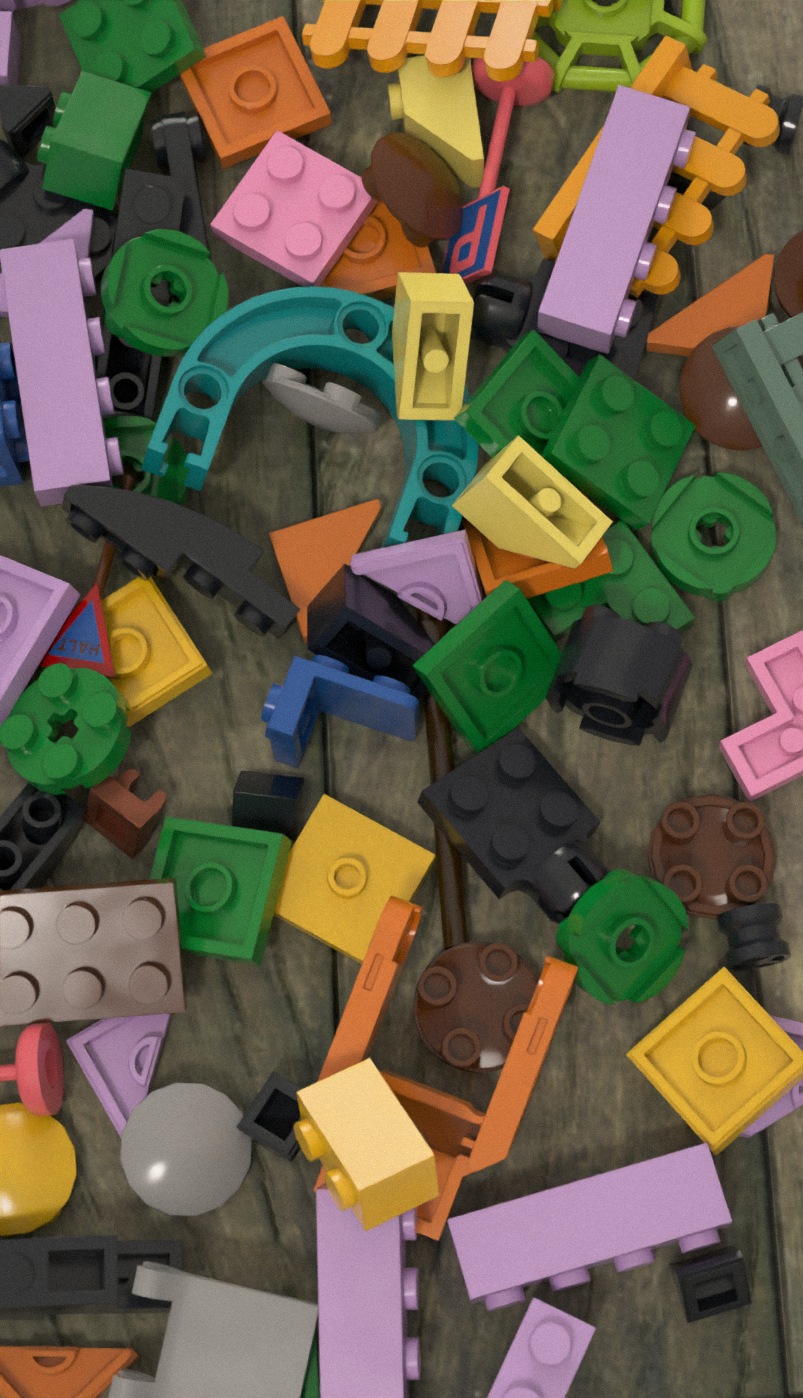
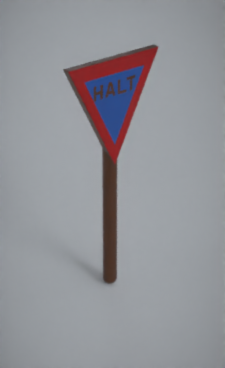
(85, 634)

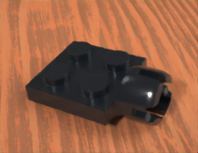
(33, 213)
(509, 308)
(518, 825)

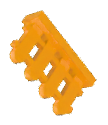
(446, 44)
(709, 166)

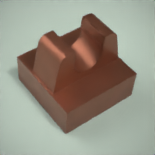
(122, 815)

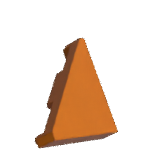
(728, 305)
(318, 548)
(60, 1370)

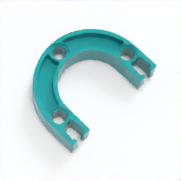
(306, 331)

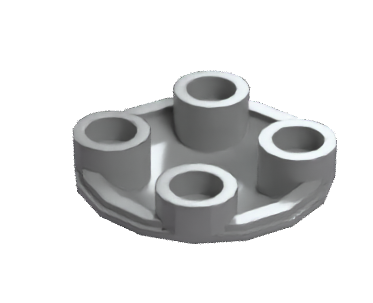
(331, 409)
(185, 1149)

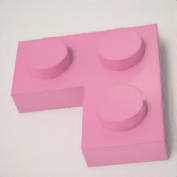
(771, 749)

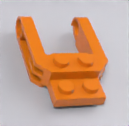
(452, 1127)

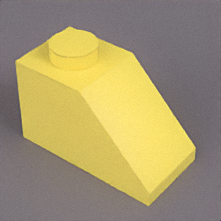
(441, 115)
(430, 344)
(531, 508)

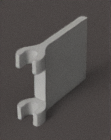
(222, 1340)

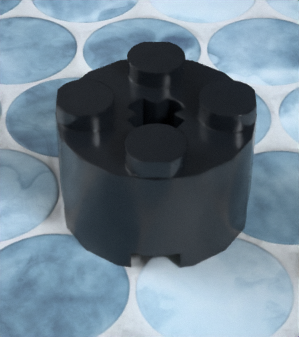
(620, 676)

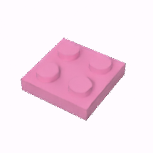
(294, 211)

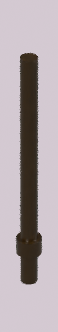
(440, 764)

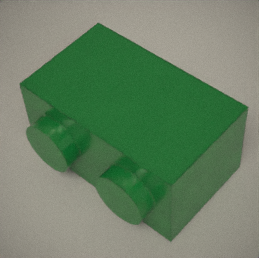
(93, 139)

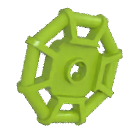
(614, 32)

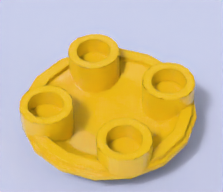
(34, 1170)

